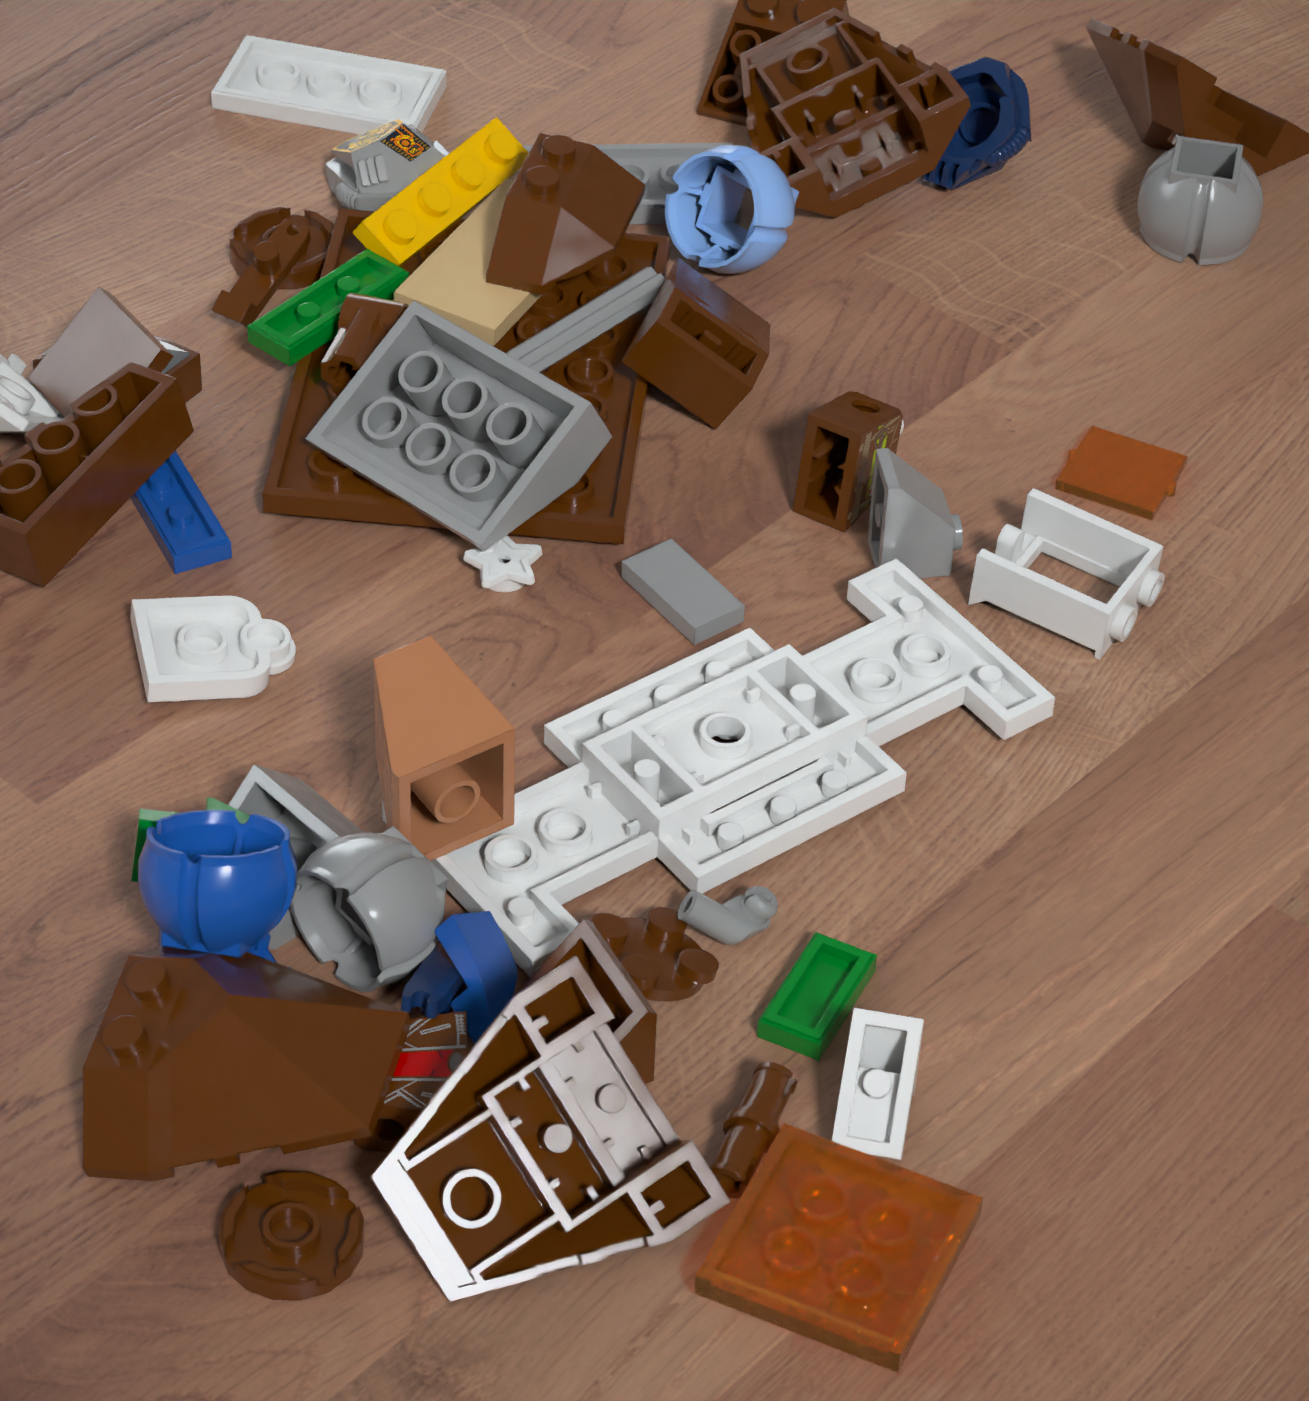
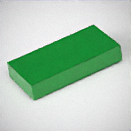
(816, 996)

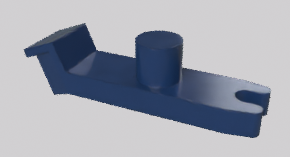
(432, 985)

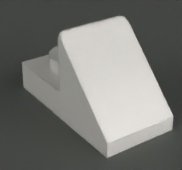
(878, 1083)

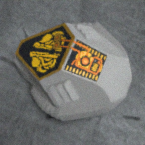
(380, 164)

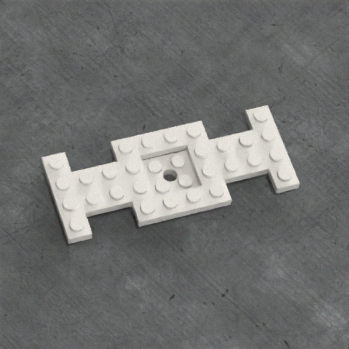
(652, 775)

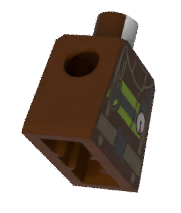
(843, 444)

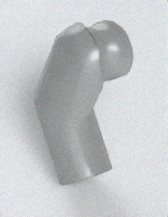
(733, 920)

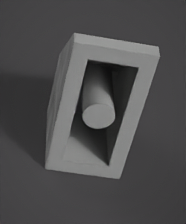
(910, 519)

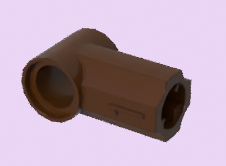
(361, 328)

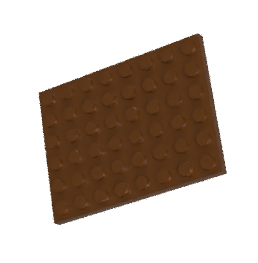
(593, 510)

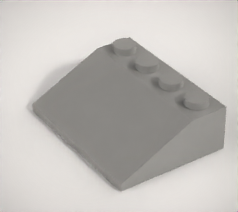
(460, 429)

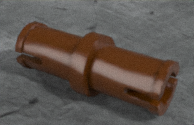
(752, 1127)

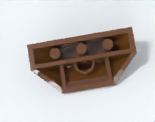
(561, 215)

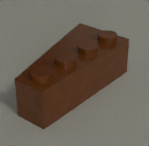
(86, 468)

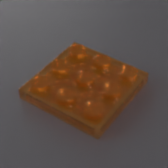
(839, 1247)

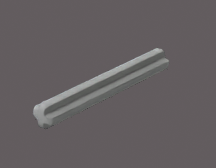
(589, 321)

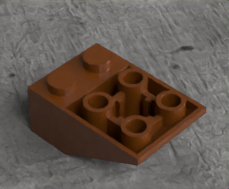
(750, 26)
(700, 345)

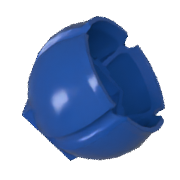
(216, 879)

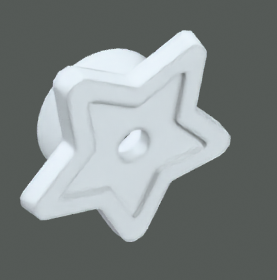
(505, 564)

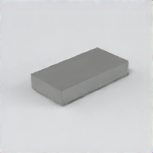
(683, 591)

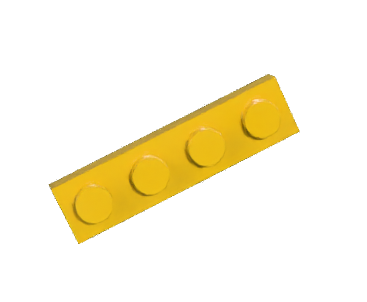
(442, 194)

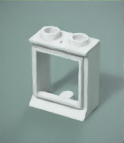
(1084, 543)

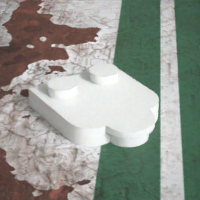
(207, 647)

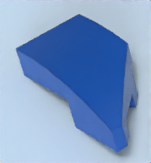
(484, 964)

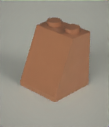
(440, 751)

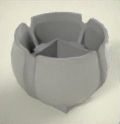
(1200, 202)
(370, 907)

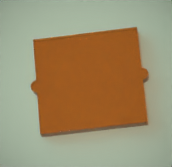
(1121, 472)

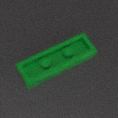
(314, 313)

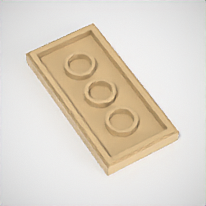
(455, 277)

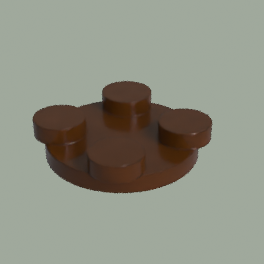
(658, 953)

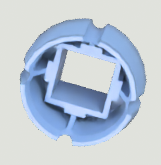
(707, 202)

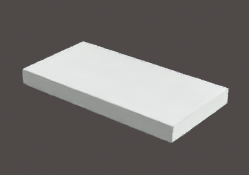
(326, 87)

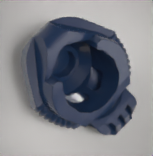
(993, 127)

